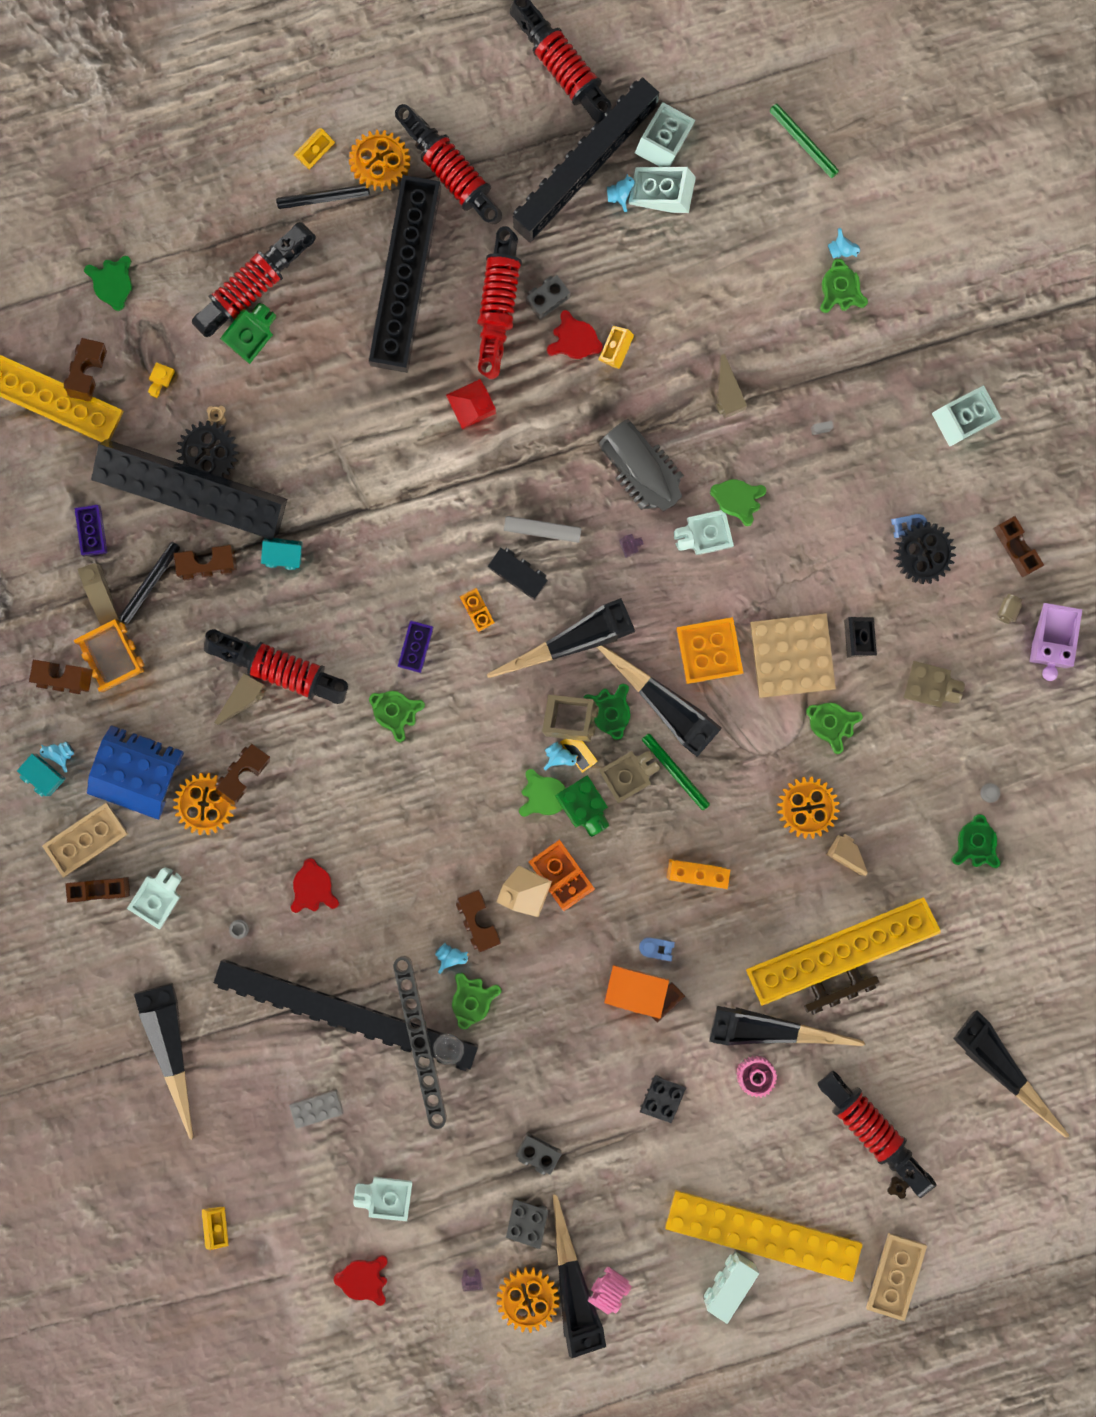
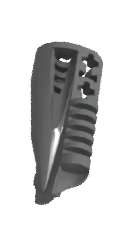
(642, 467)

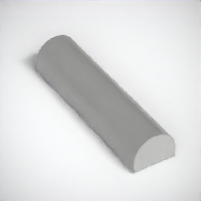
(542, 529)

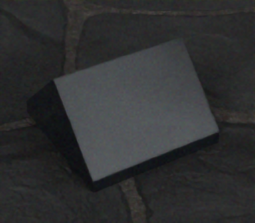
(860, 636)

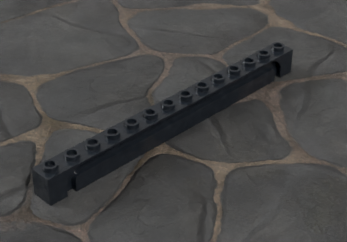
(328, 1008)

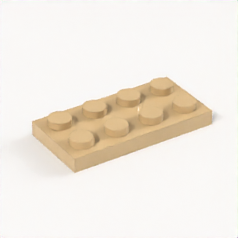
(85, 839)
(896, 1277)

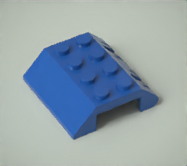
(132, 772)

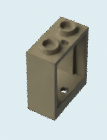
(551, 714)

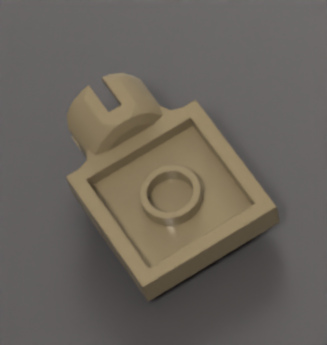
(932, 685)
(629, 774)

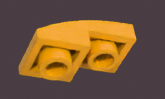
(477, 609)

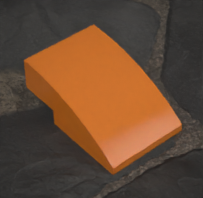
(567, 878)
(636, 991)

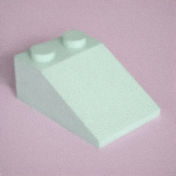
(664, 136)
(663, 188)
(966, 415)

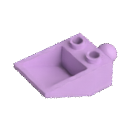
(1058, 633)

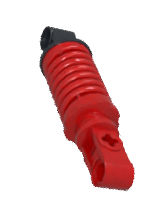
(498, 300)

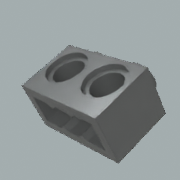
(551, 300)
(541, 1149)

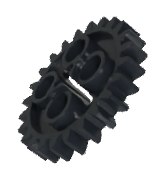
(196, 438)
(909, 561)

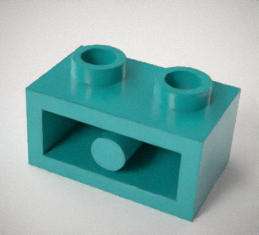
(281, 553)
(40, 775)

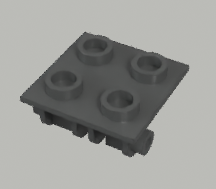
(527, 1223)

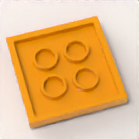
(709, 650)

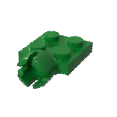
(249, 332)
(584, 806)

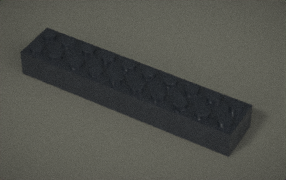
(585, 159)
(405, 274)
(188, 489)

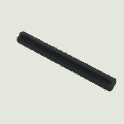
(322, 196)
(149, 583)

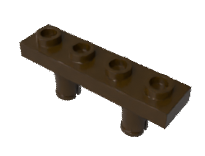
(834, 999)

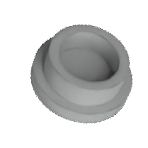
(990, 792)
(239, 929)

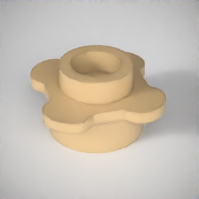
(216, 410)

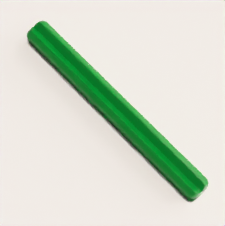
(806, 143)
(675, 771)

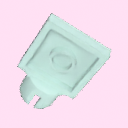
(705, 533)
(156, 897)
(384, 1198)

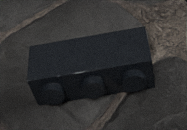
(518, 573)

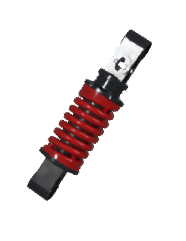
(561, 60)
(449, 165)
(260, 271)
(277, 667)
(875, 1132)

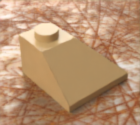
(848, 854)
(524, 892)

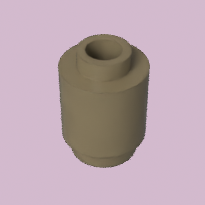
(1009, 609)

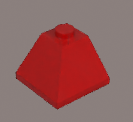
(471, 403)

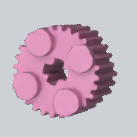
(766, 1080)
(609, 1291)

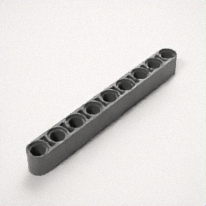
(426, 1050)

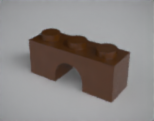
(88, 354)
(1021, 554)
(222, 561)
(47, 674)
(250, 760)
(97, 889)
(483, 937)

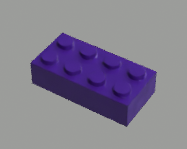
(90, 530)
(415, 646)

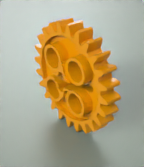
(369, 147)
(187, 801)
(810, 824)
(544, 1294)

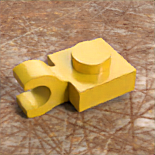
(160, 376)

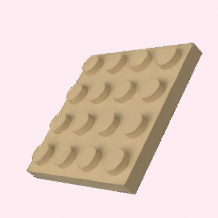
(792, 655)

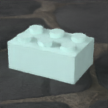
(730, 1286)

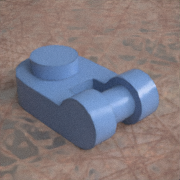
(910, 520)
(650, 946)

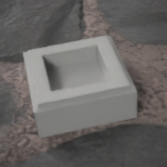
(822, 427)

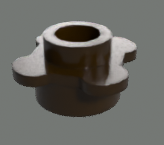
(892, 1190)

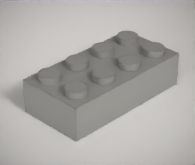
(316, 1109)

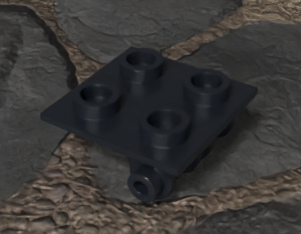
(662, 1099)

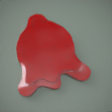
(575, 337)
(311, 887)
(362, 1280)

